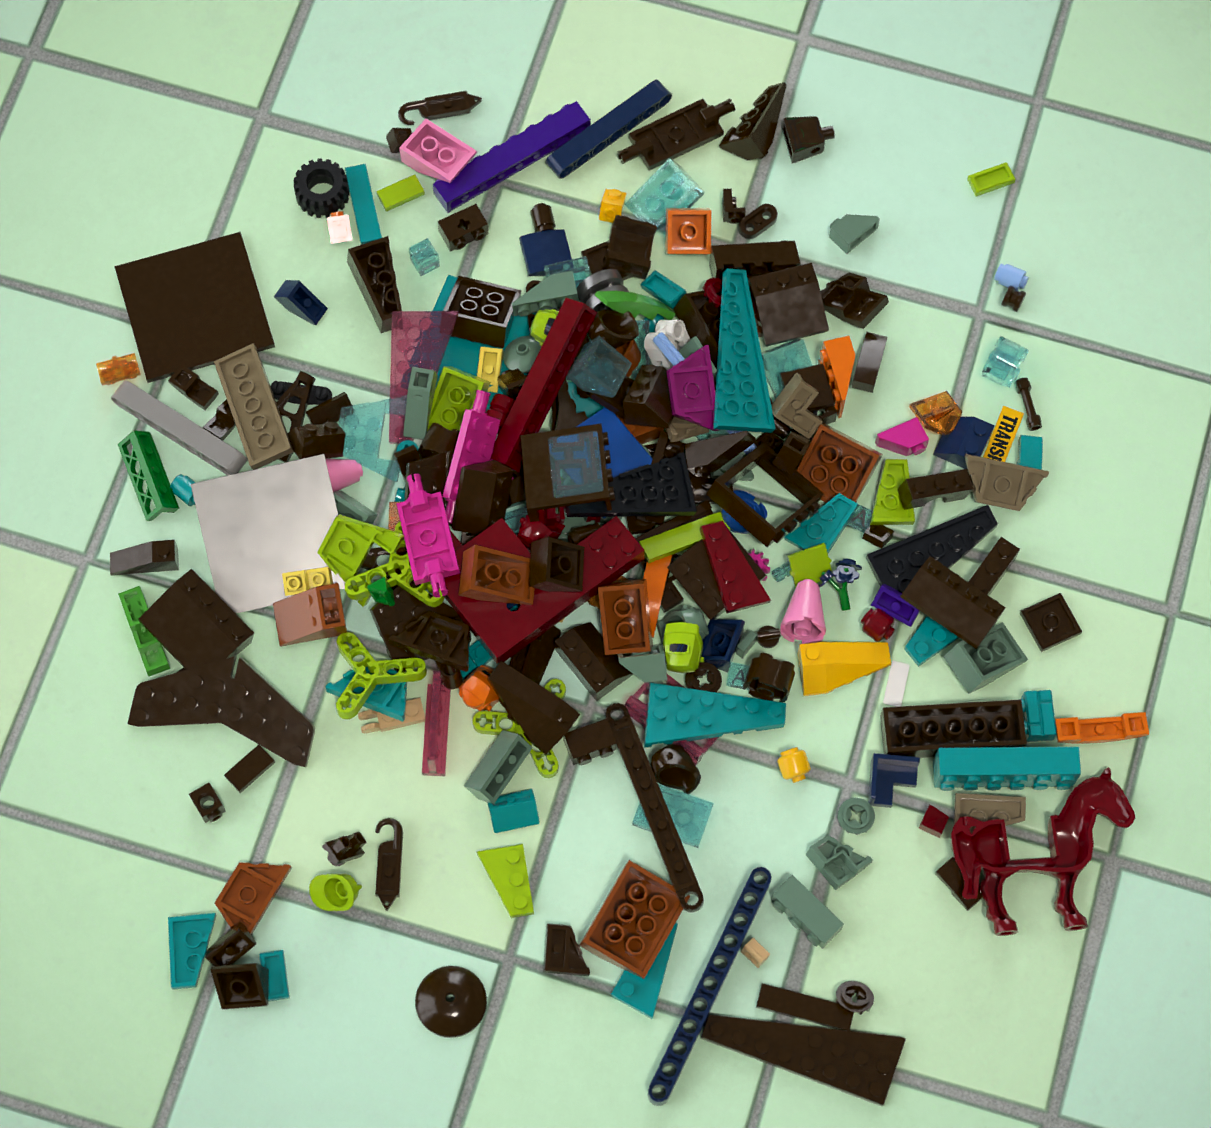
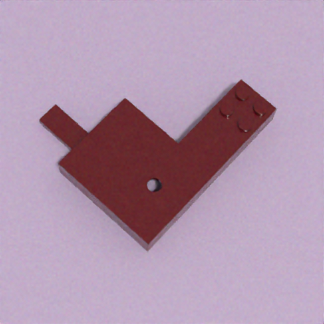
(504, 632)

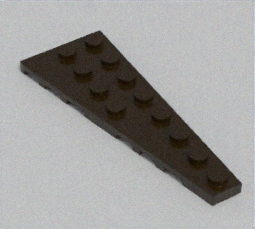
(836, 1058)

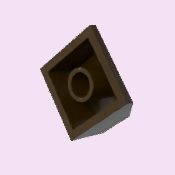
(317, 440)
(556, 565)

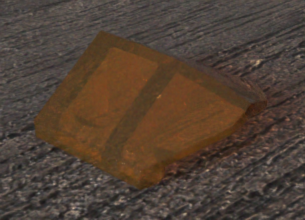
(937, 413)

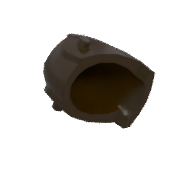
(614, 327)
(675, 768)

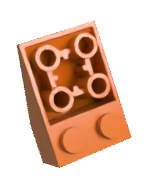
(838, 362)

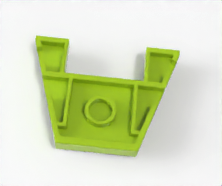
(350, 543)

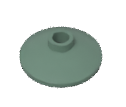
(515, 357)

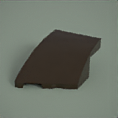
(852, 300)

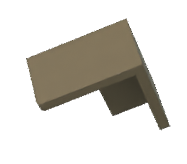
(792, 406)

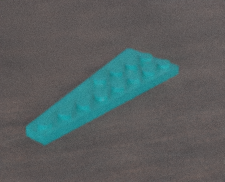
(741, 381)

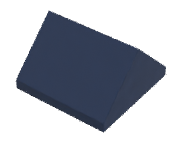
(722, 642)

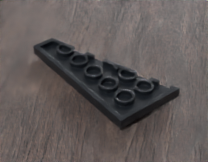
(646, 491)
(945, 543)

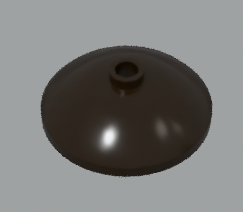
(454, 1017)

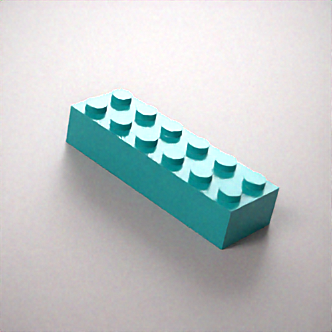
(1006, 768)

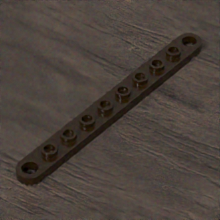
(654, 808)

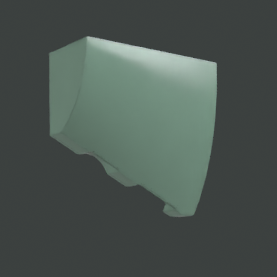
(836, 861)

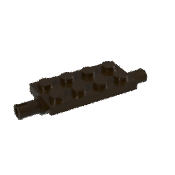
(676, 133)

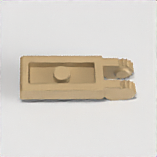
(413, 715)

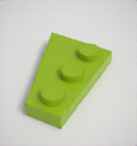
(888, 505)
(509, 876)

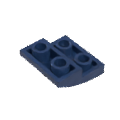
(544, 249)

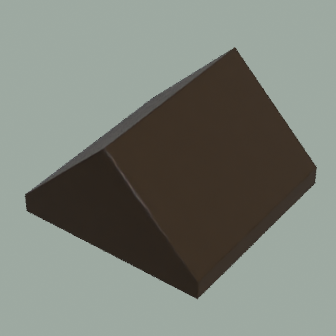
(241, 985)

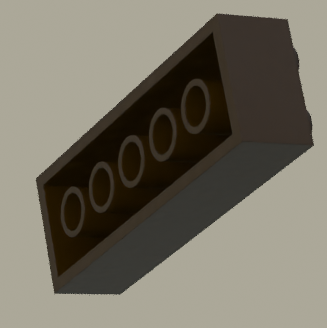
(925, 728)

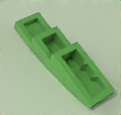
(635, 303)
(148, 646)

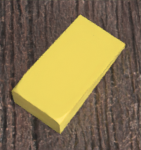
(490, 366)

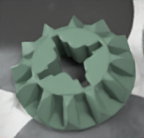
(858, 806)

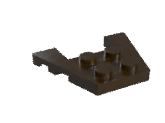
(433, 473)
(394, 618)

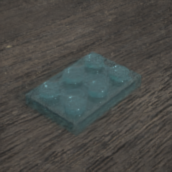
(688, 814)

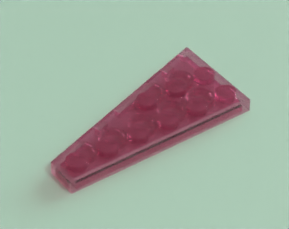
(419, 342)

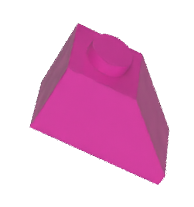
(904, 438)

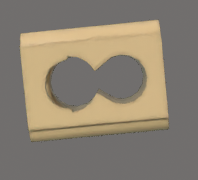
(755, 952)

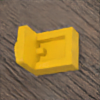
(612, 204)

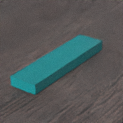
(363, 203)

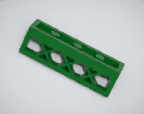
(151, 471)

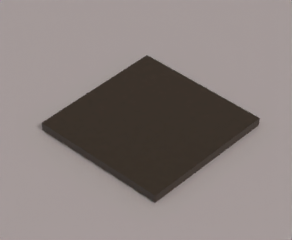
(193, 305)

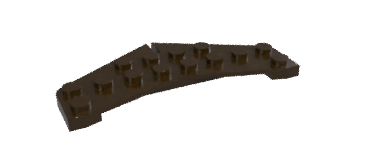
(241, 703)

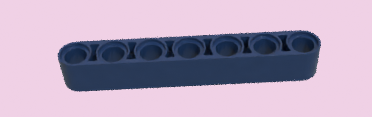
(608, 129)

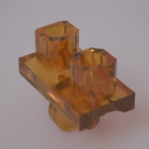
(118, 369)

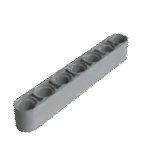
(178, 428)

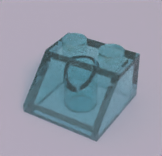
(599, 368)

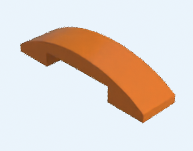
(656, 577)
(1101, 729)

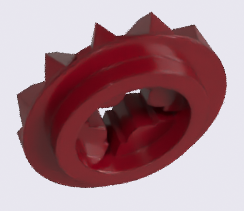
(710, 288)

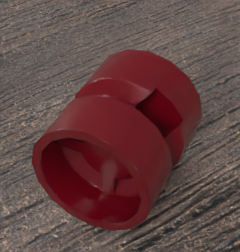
(500, 408)

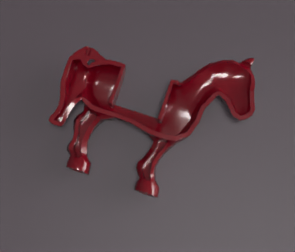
(1069, 845)

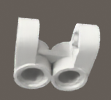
(675, 332)

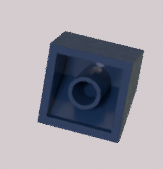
(968, 437)

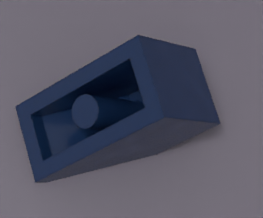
(300, 301)

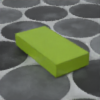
(991, 179)
(400, 192)

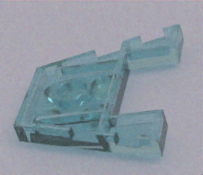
(364, 431)

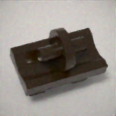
(345, 848)

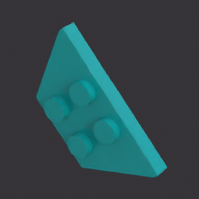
(385, 698)

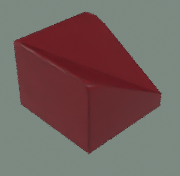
(934, 821)

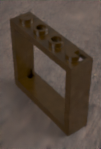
(748, 517)

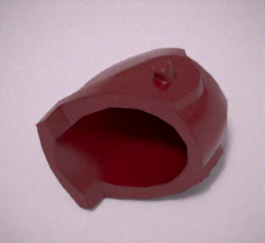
(537, 530)

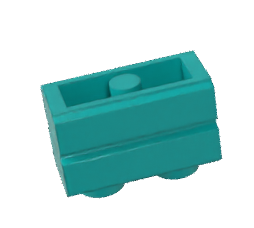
(1038, 715)

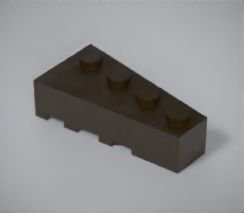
(753, 257)
(376, 279)

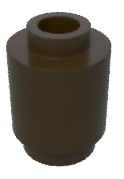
(542, 217)

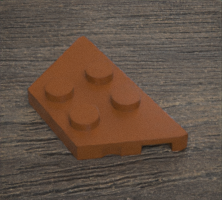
(250, 893)

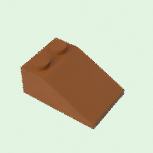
(495, 576)

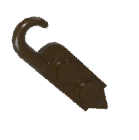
(440, 106)
(389, 864)

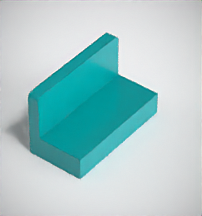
(514, 811)

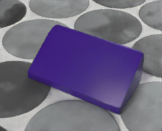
(891, 602)

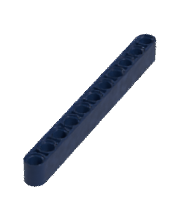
(709, 996)

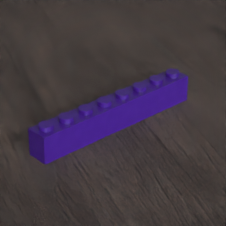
(512, 156)

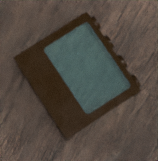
(566, 468)

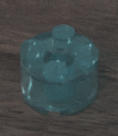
(1004, 362)

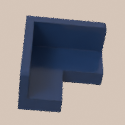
(889, 772)

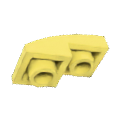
(304, 580)

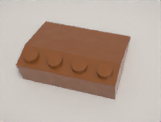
(633, 920)

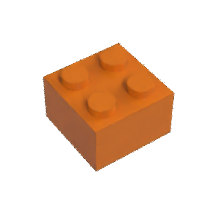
(688, 230)

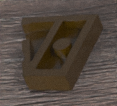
(562, 952)

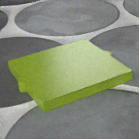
(809, 563)

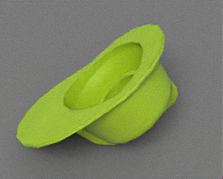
(334, 891)

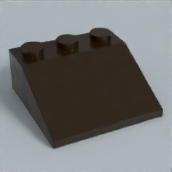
(788, 304)
(483, 311)
(697, 577)

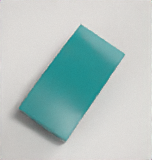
(1030, 451)

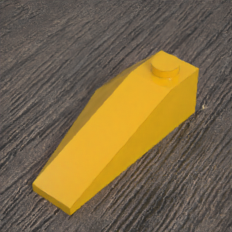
(835, 664)

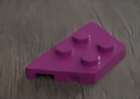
(693, 389)

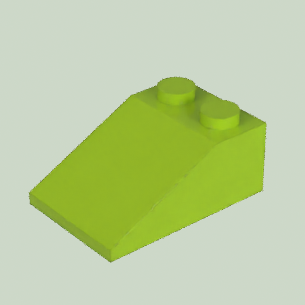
(453, 395)

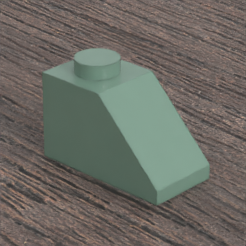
(852, 230)

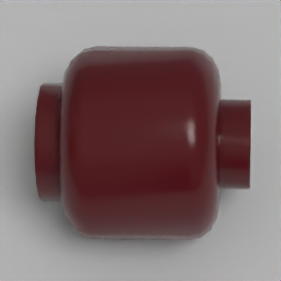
(878, 624)

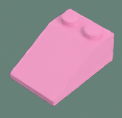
(435, 152)

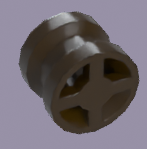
(1013, 298)

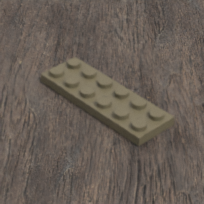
(253, 406)

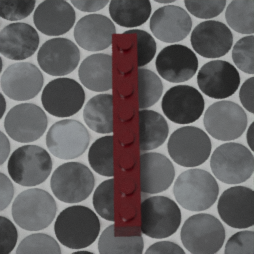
(543, 381)

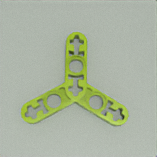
(402, 580)
(369, 681)
(518, 730)

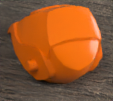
(477, 690)

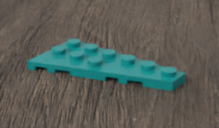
(699, 714)

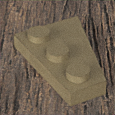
(990, 807)

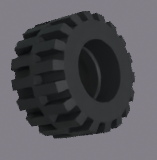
(318, 173)

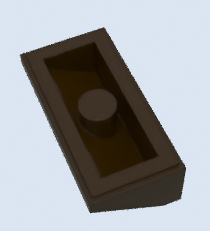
(230, 946)

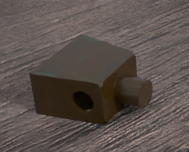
(805, 137)

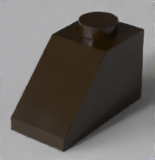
(511, 382)

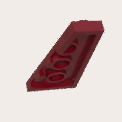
(732, 572)

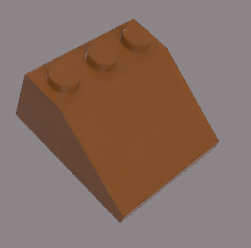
(838, 464)

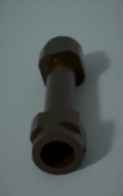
(1023, 387)

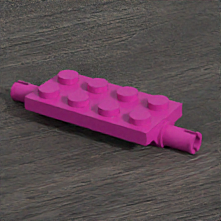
(472, 447)
(427, 537)

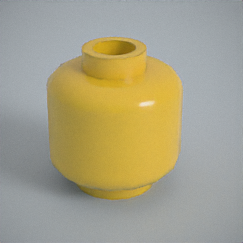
(793, 764)

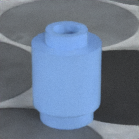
(1011, 275)

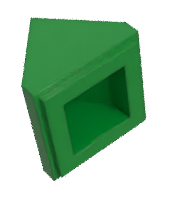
(382, 592)

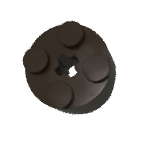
(437, 441)
(769, 678)

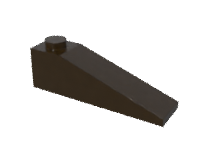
(538, 711)

